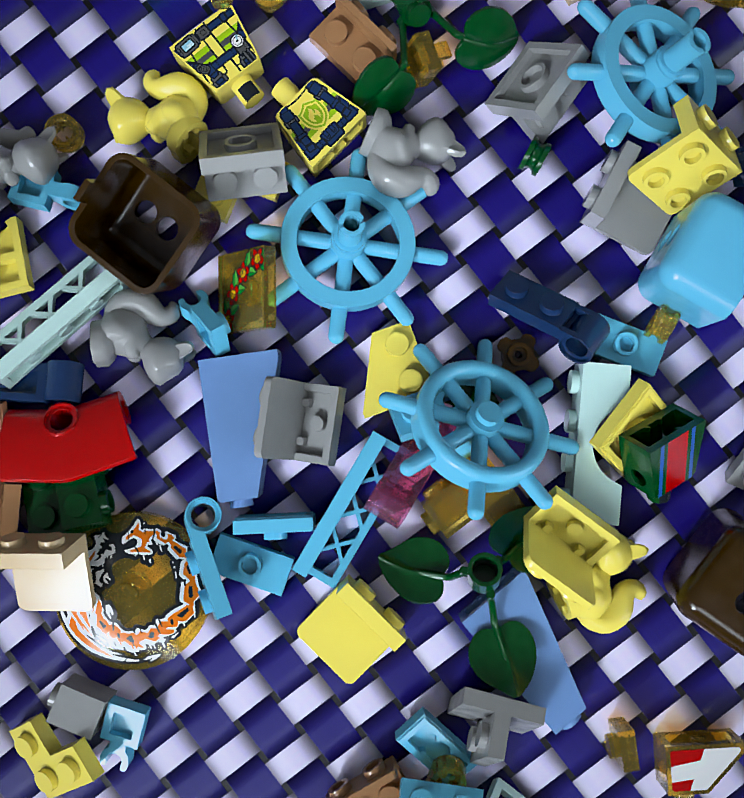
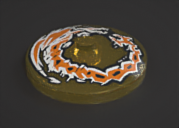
(142, 593)

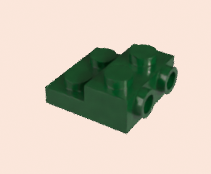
(69, 506)

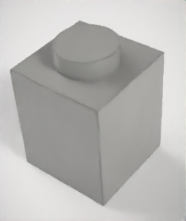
(79, 705)

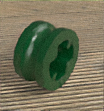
(535, 156)

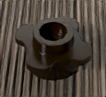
(525, 346)

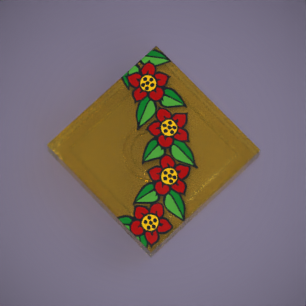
(248, 289)

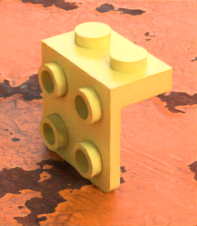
(689, 163)
(565, 545)
(351, 629)

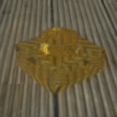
(622, 744)

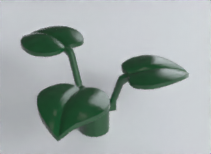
(485, 42)
(416, 572)

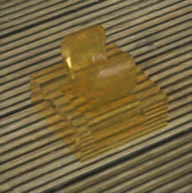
(426, 57)

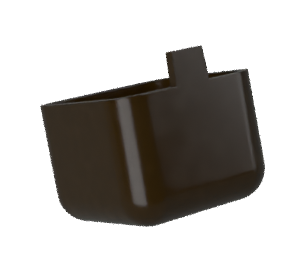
(119, 241)
(710, 576)

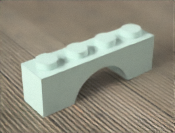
(595, 394)

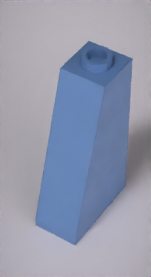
(232, 414)
(552, 680)

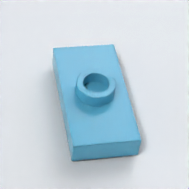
(630, 347)
(274, 525)
(252, 563)
(428, 739)

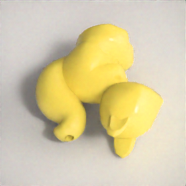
(173, 119)
(612, 605)

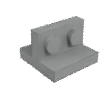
(538, 87)
(242, 161)
(494, 720)

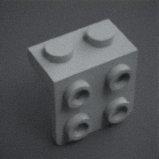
(620, 208)
(299, 421)

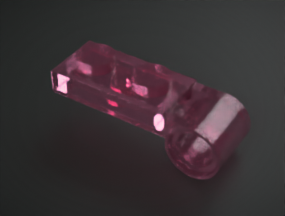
(395, 492)

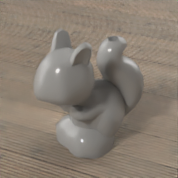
(394, 149)
(28, 156)
(126, 334)

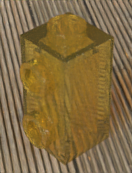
(448, 503)

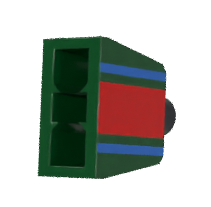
(662, 451)

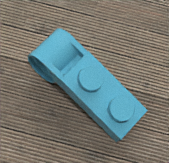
(201, 560)

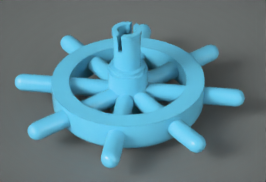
(652, 70)
(347, 245)
(479, 426)

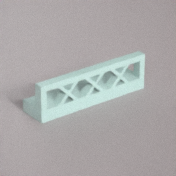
(59, 325)

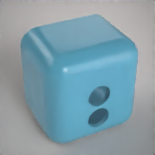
(699, 261)

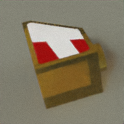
(694, 759)

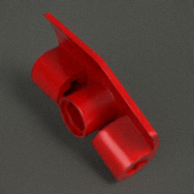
(43, 450)

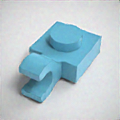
(42, 196)
(209, 325)

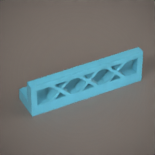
(336, 510)

